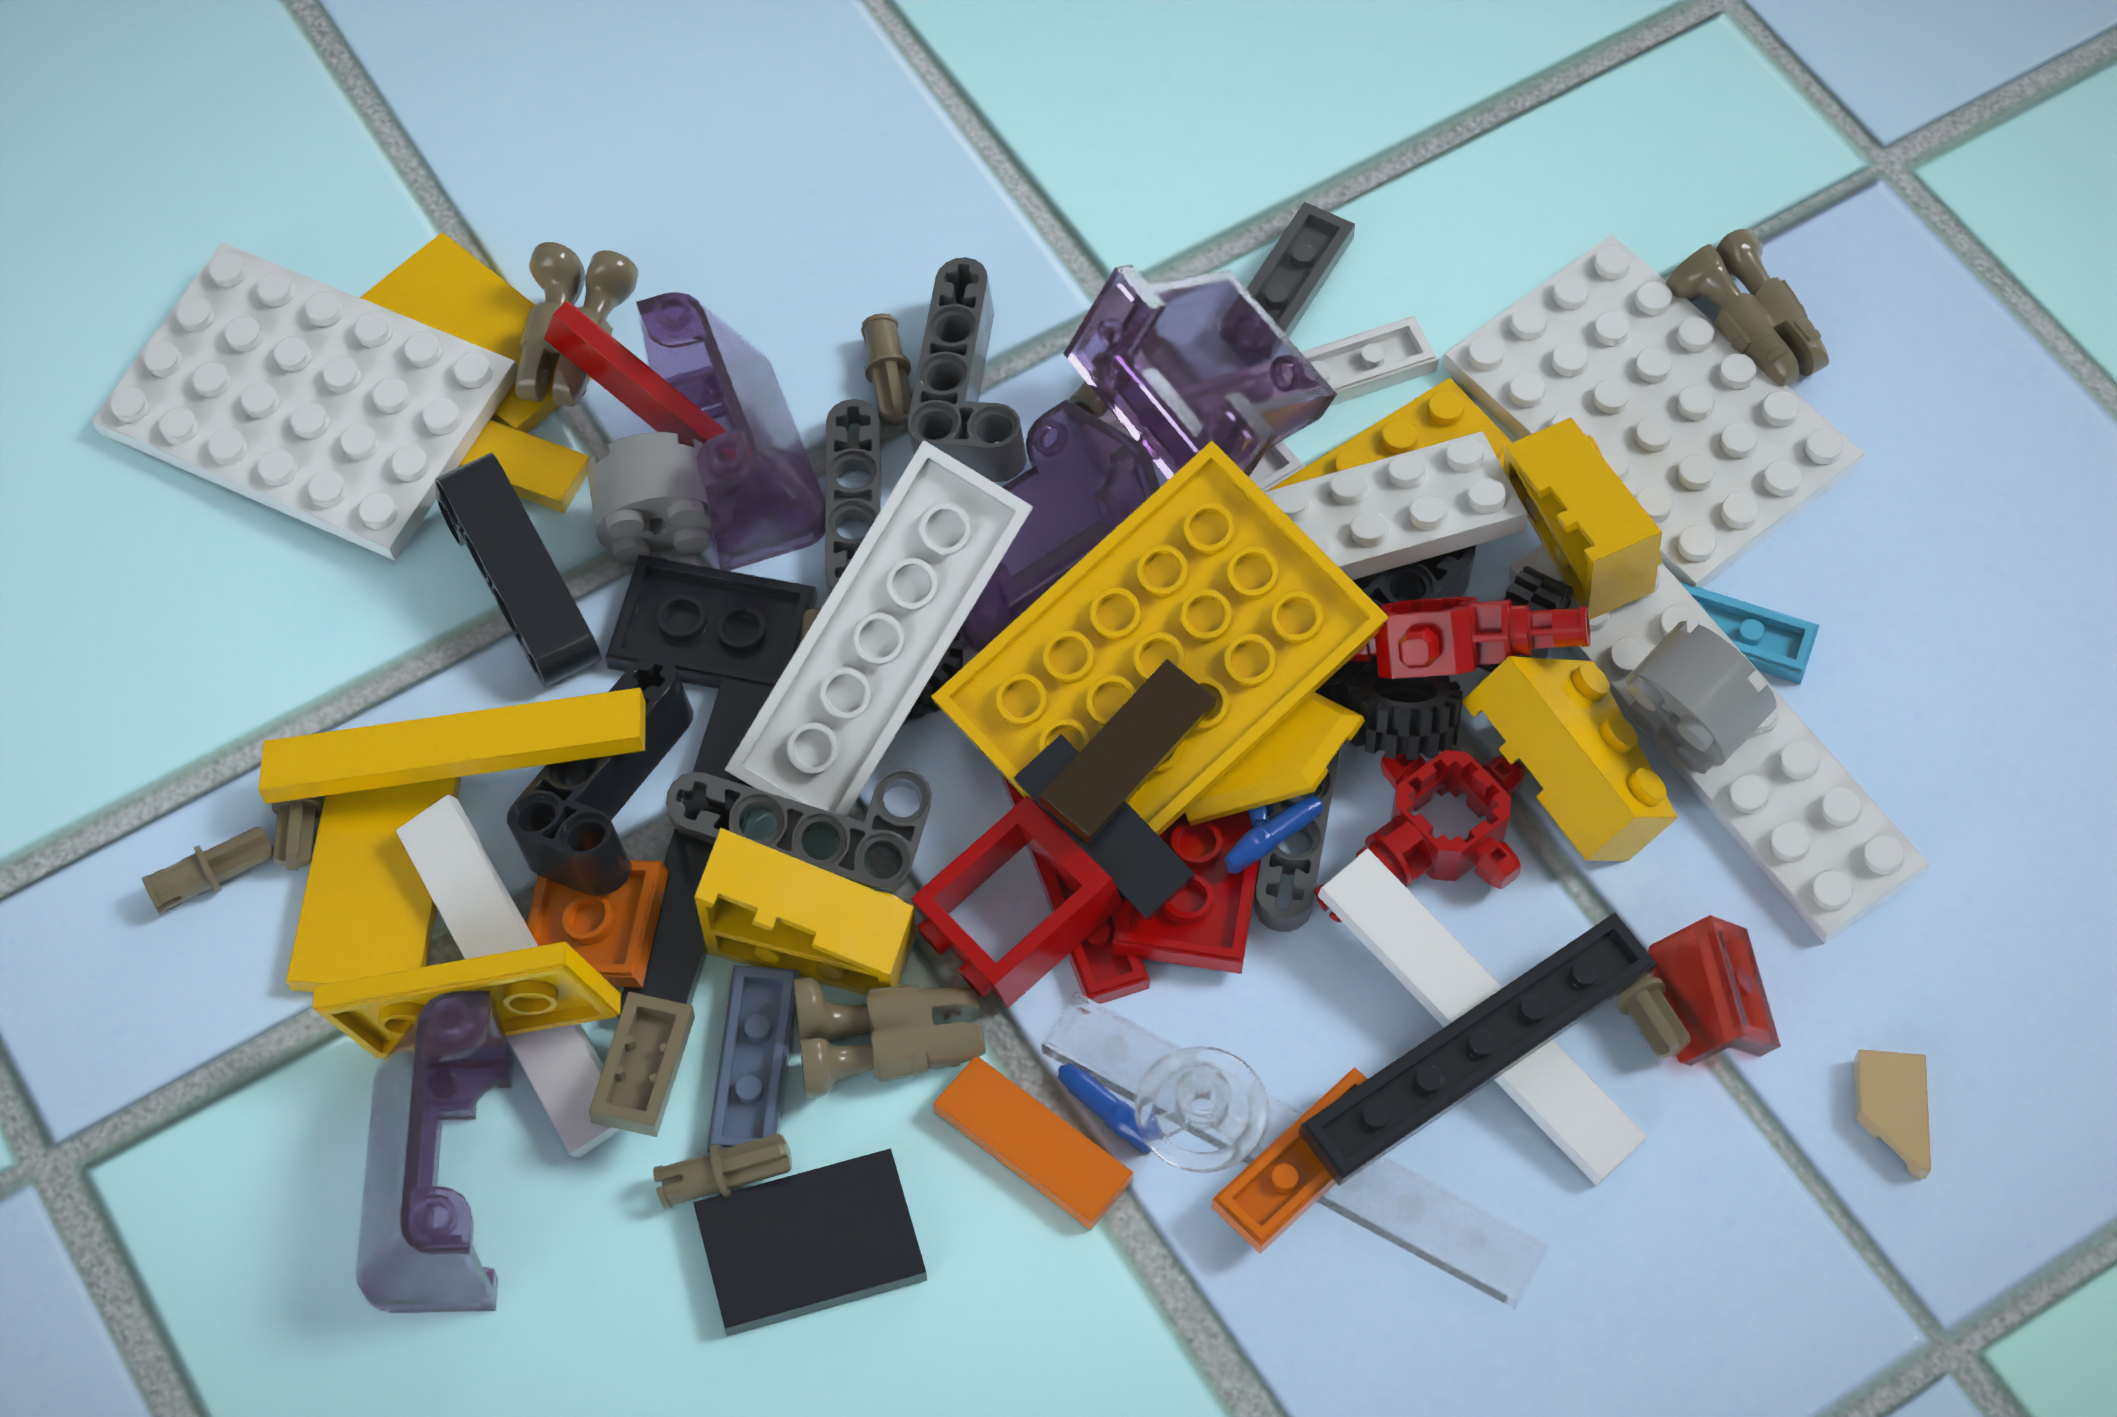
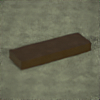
(1127, 751)

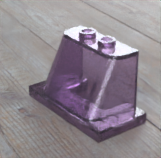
(1195, 368)

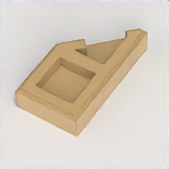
(1894, 1104)

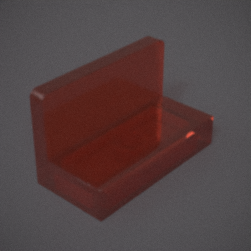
(1715, 989)

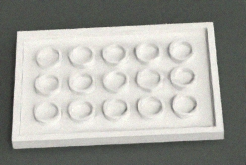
(307, 399)
(1668, 400)

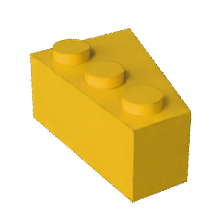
(1585, 517)

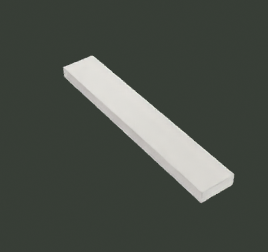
(1365, 361)
(486, 923)
(1452, 982)

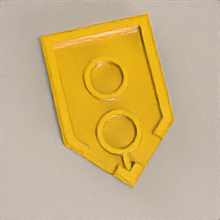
(1282, 764)

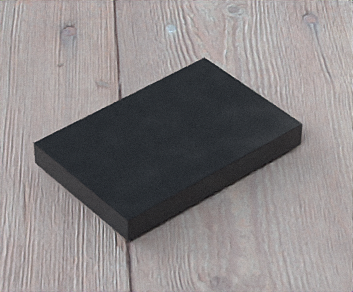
(709, 622)
(809, 1242)

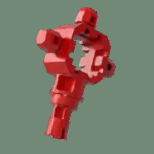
(1461, 633)
(1407, 840)

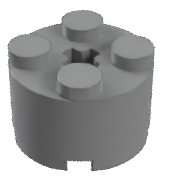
(649, 497)
(1698, 696)

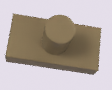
(642, 1064)

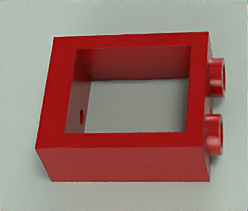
(1052, 939)

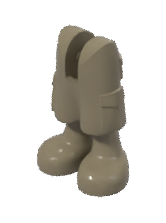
(561, 275)
(1764, 324)
(907, 1030)

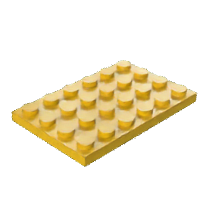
(1189, 578)

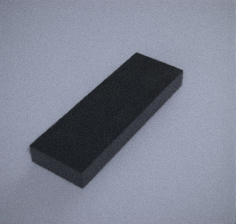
(1126, 848)

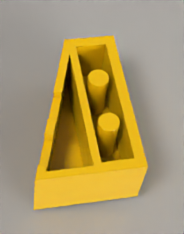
(1579, 751)
(794, 915)

